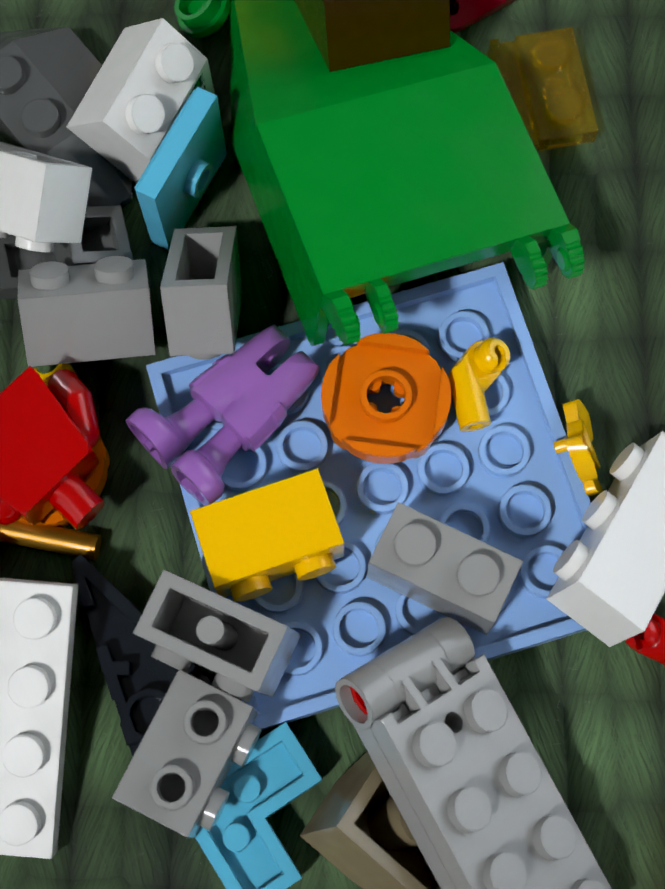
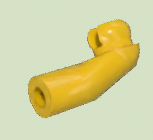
(472, 377)

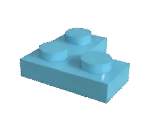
(242, 841)

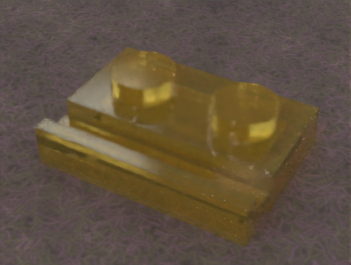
(548, 87)

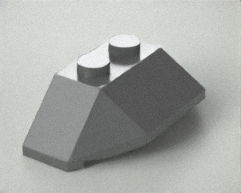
(40, 89)

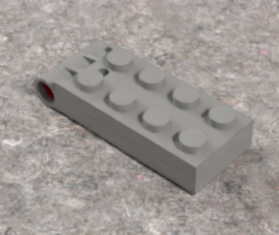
(464, 767)

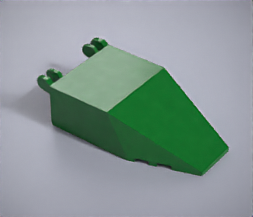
(384, 169)

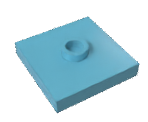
(182, 167)

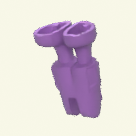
(232, 393)

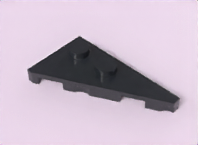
(131, 674)

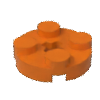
(407, 428)

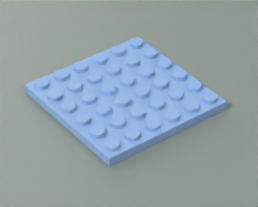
(485, 482)

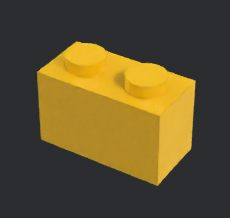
(269, 536)

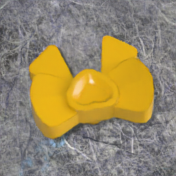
(580, 446)

